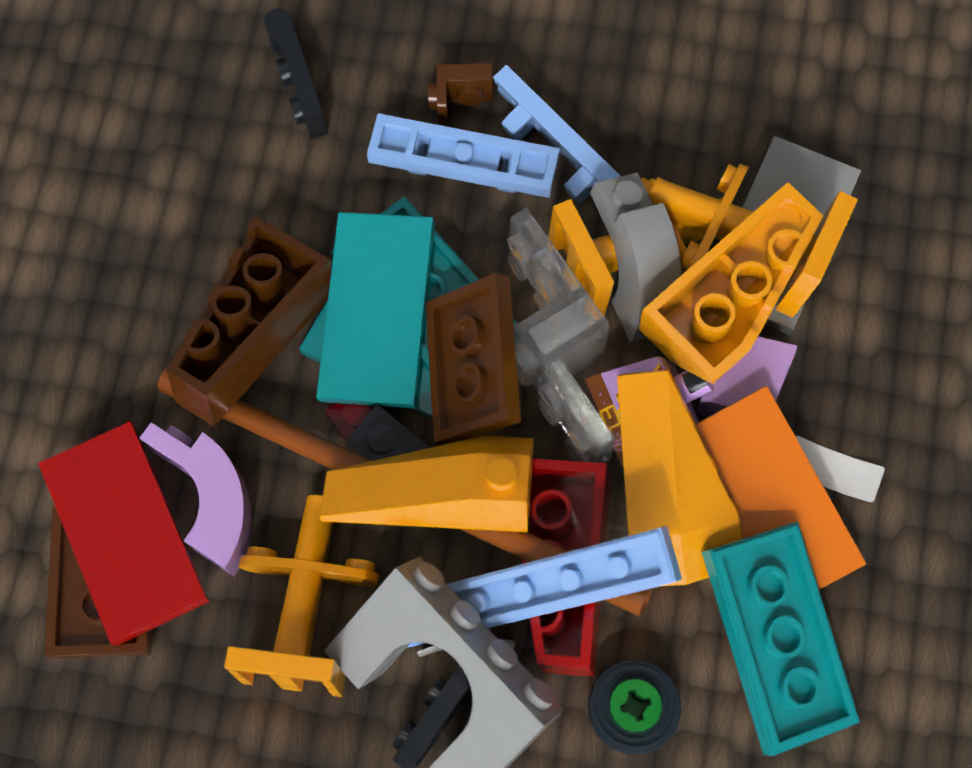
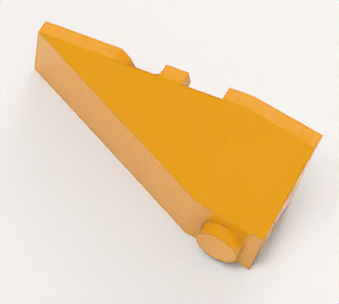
(670, 472)
(451, 485)

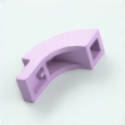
(225, 507)

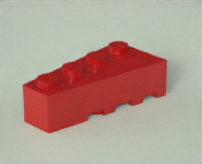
(571, 512)

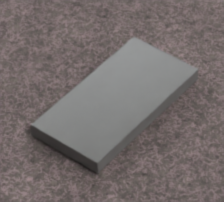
(813, 176)

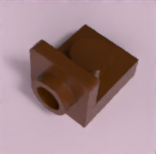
(462, 84)

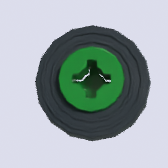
(621, 726)

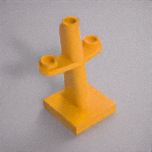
(719, 217)
(596, 258)
(291, 658)

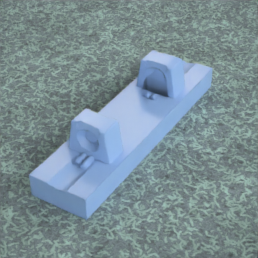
(533, 113)
(463, 155)

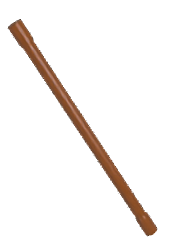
(334, 457)

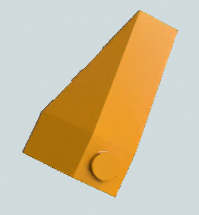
(725, 298)

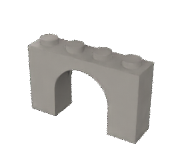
(419, 607)

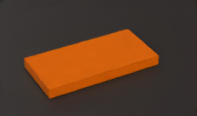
(776, 482)

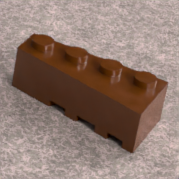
(249, 319)

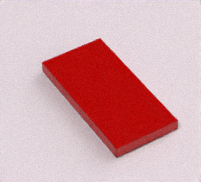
(123, 533)

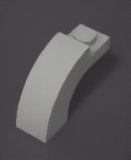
(643, 246)

